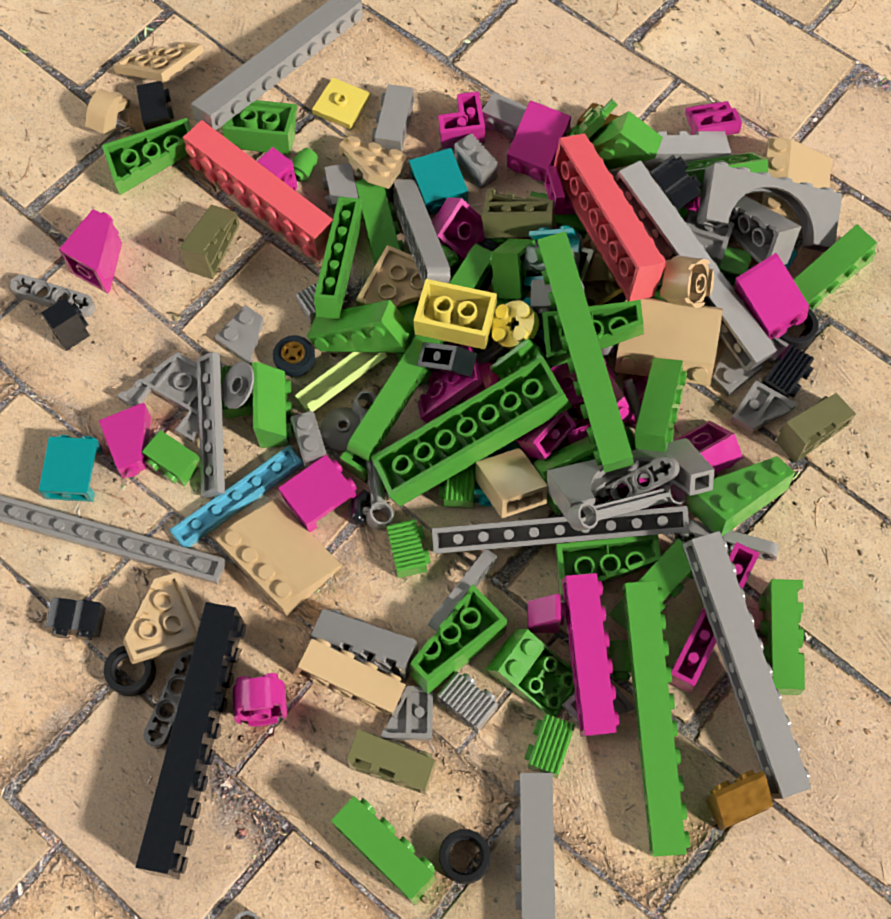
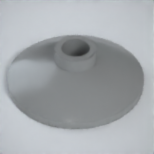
(237, 385)
(332, 434)

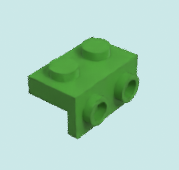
(519, 357)

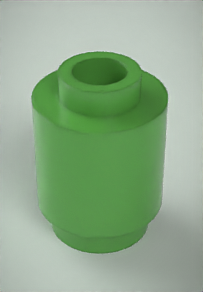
(304, 164)

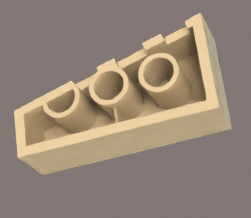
(350, 676)

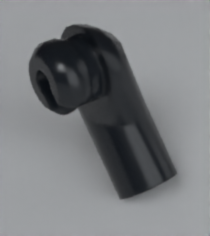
(356, 507)

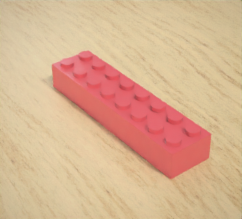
(258, 189)
(608, 218)

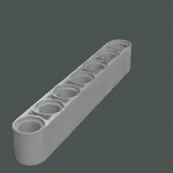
(419, 231)

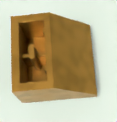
(739, 800)

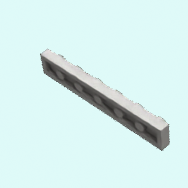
(210, 425)

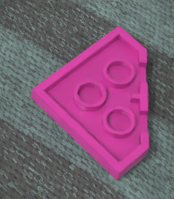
(447, 390)

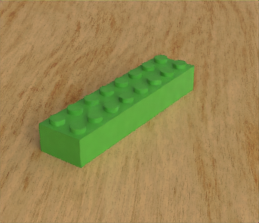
(470, 431)

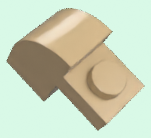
(103, 110)

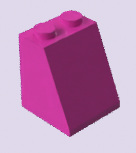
(537, 140)
(93, 250)
(772, 296)

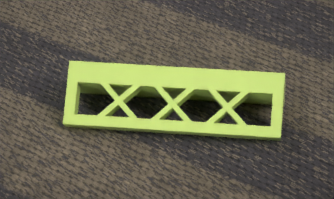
(337, 379)

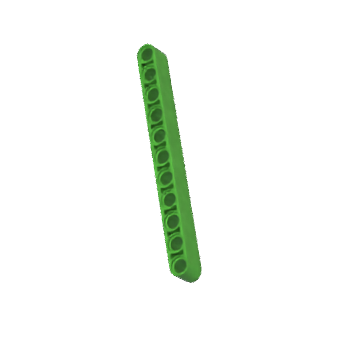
(407, 375)

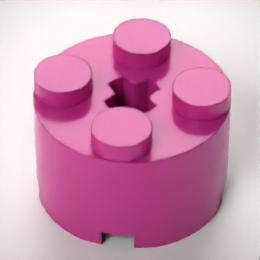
(259, 700)

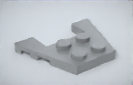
(175, 382)

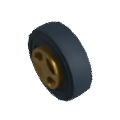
(297, 348)

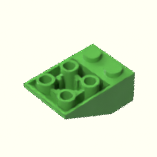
(533, 672)

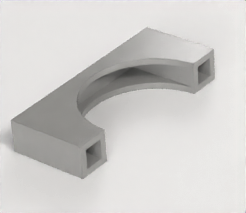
(815, 207)
(581, 481)

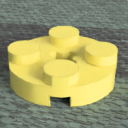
(505, 316)

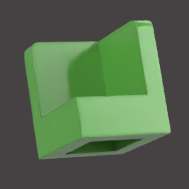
(354, 464)

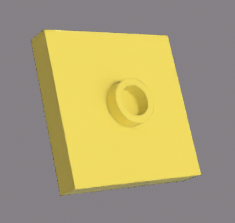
(341, 103)

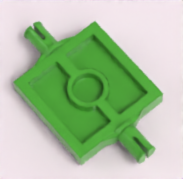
(593, 120)

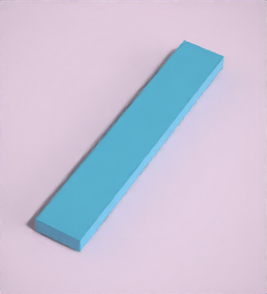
(237, 497)

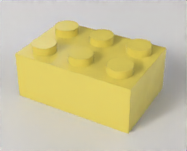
(455, 314)

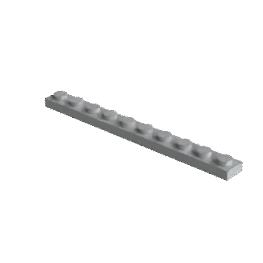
(111, 540)

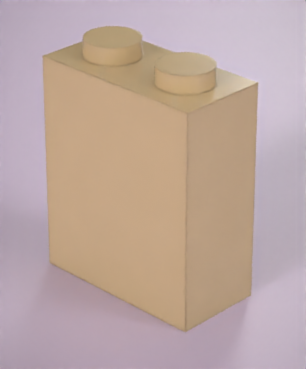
(511, 483)

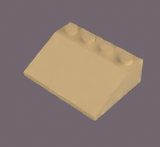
(797, 162)
(674, 334)
(278, 555)

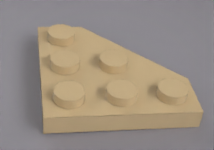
(159, 62)
(377, 163)
(392, 279)
(162, 622)

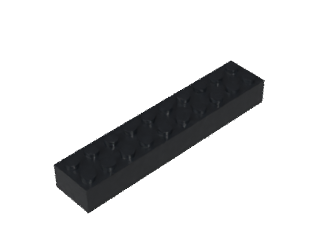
(191, 743)

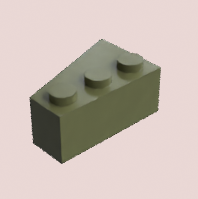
(515, 216)
(209, 241)
(814, 426)
(391, 762)

